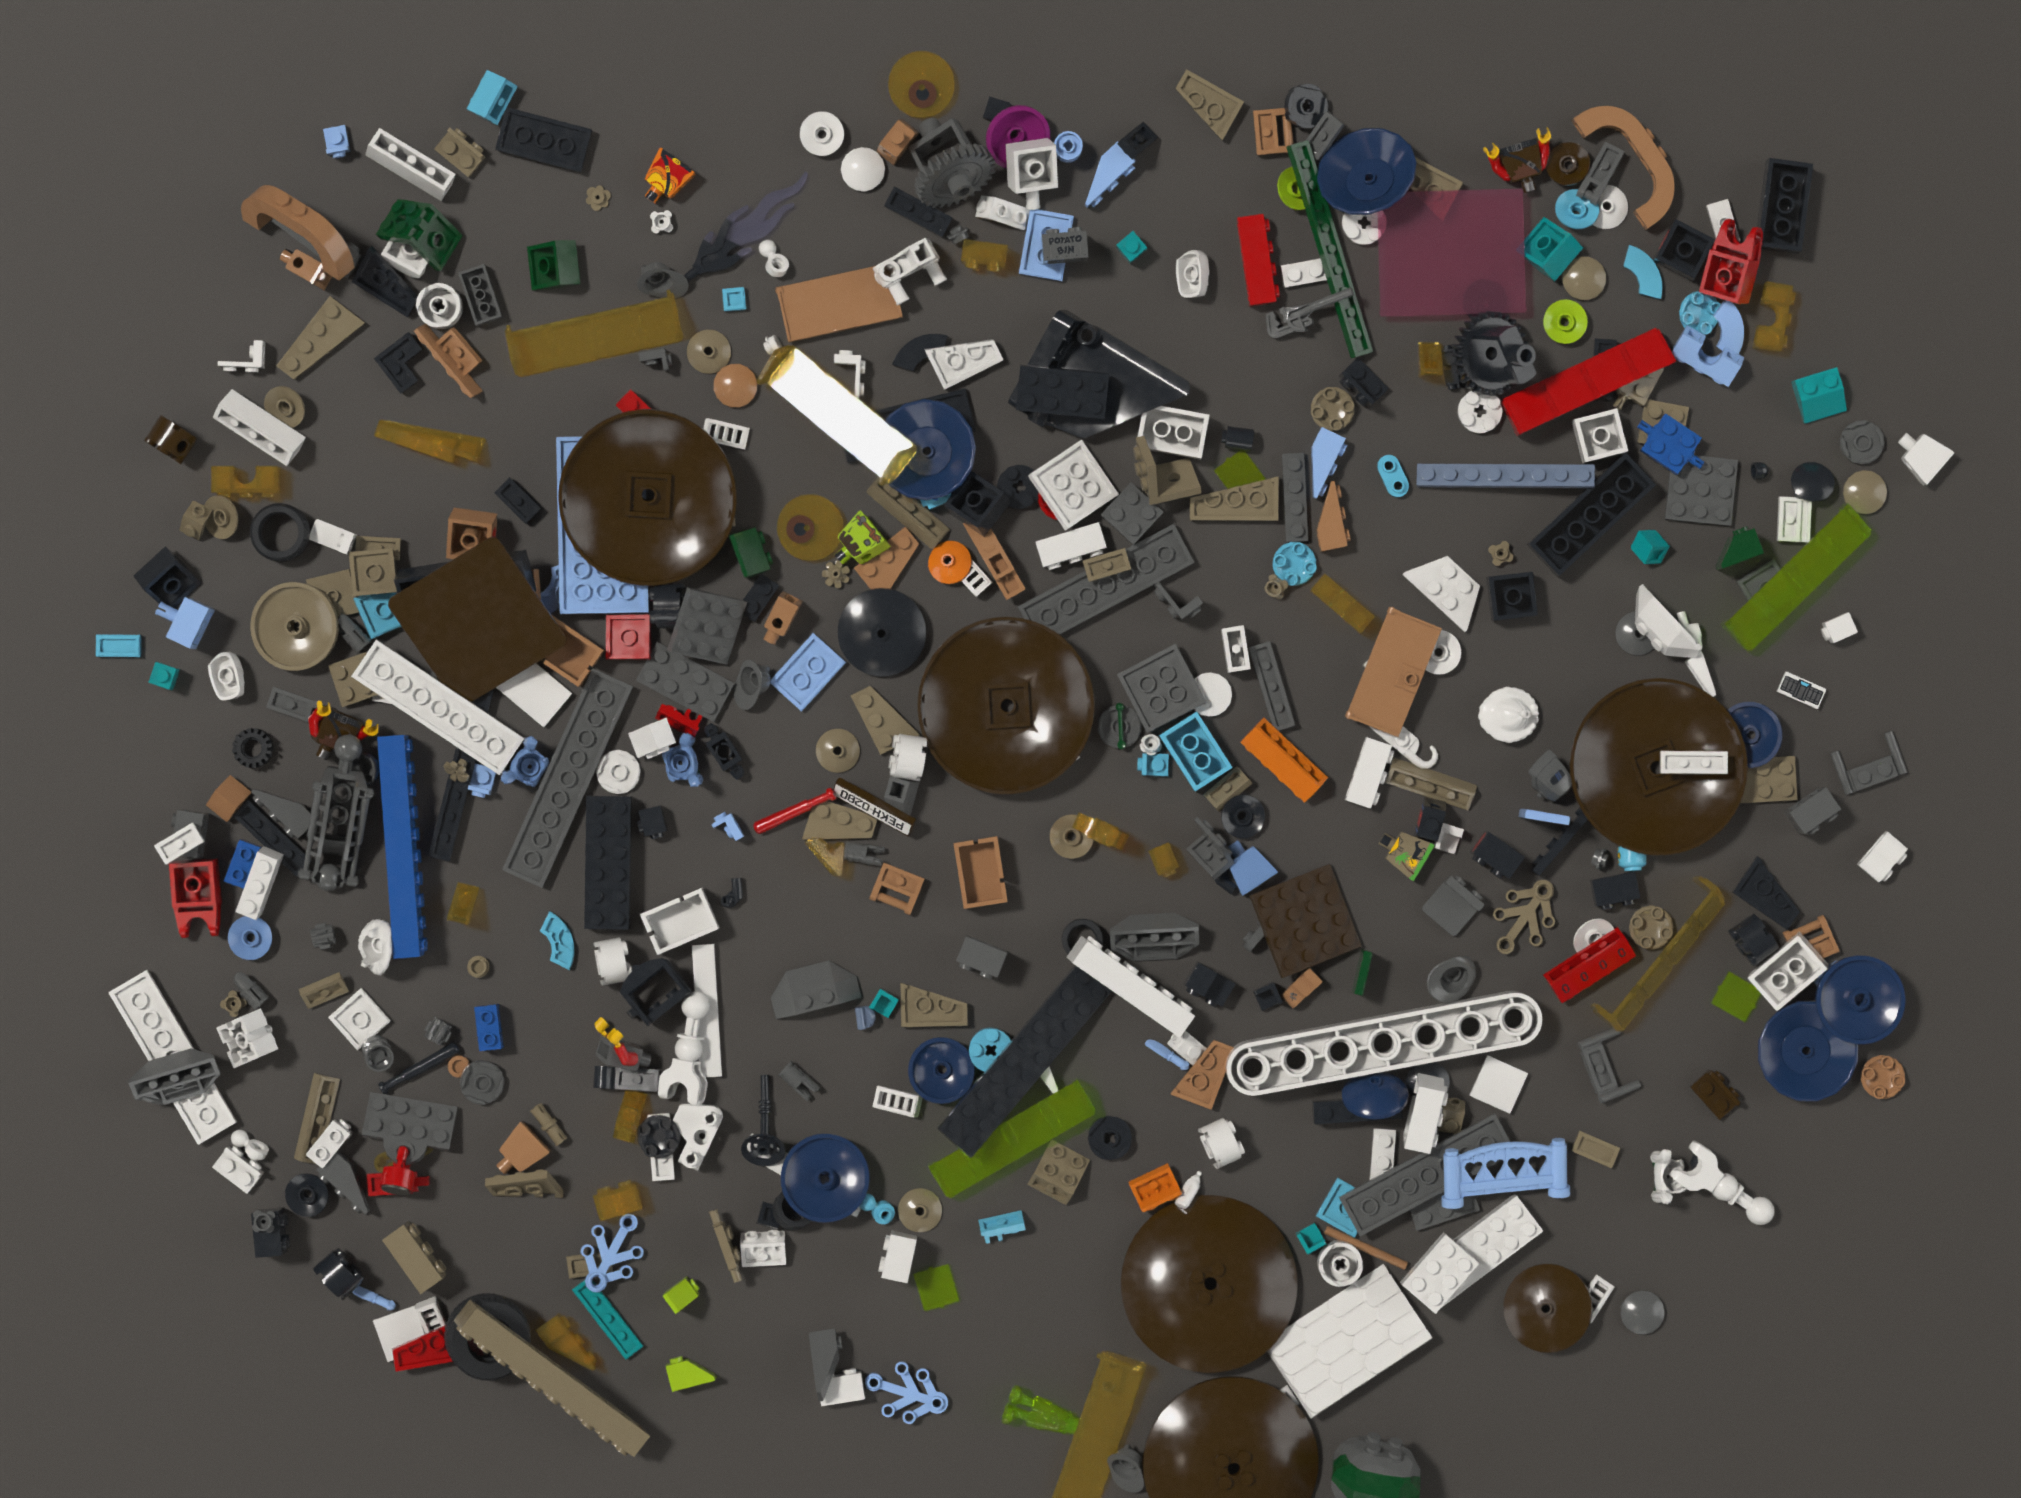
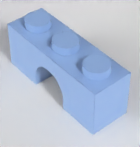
(1720, 367)

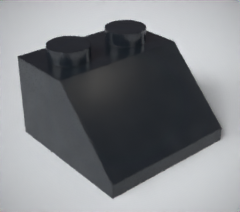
(166, 578)

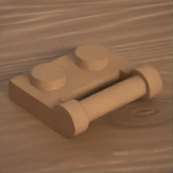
(1266, 131)
(899, 881)
(1823, 943)

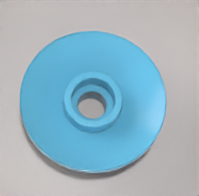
(1569, 202)

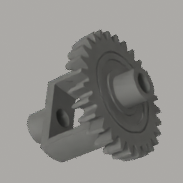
(956, 173)

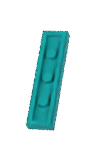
(608, 1320)

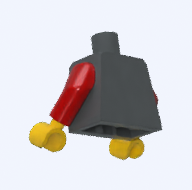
(619, 1052)

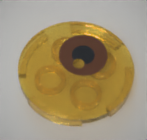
(921, 84)
(809, 527)

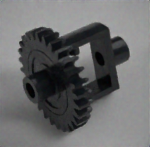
(1493, 354)

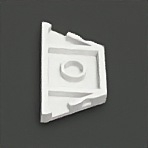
(1447, 589)

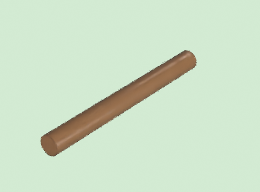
(1366, 1247)

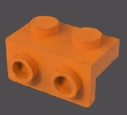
(1155, 1188)

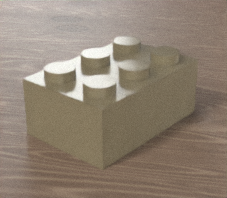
(415, 1256)

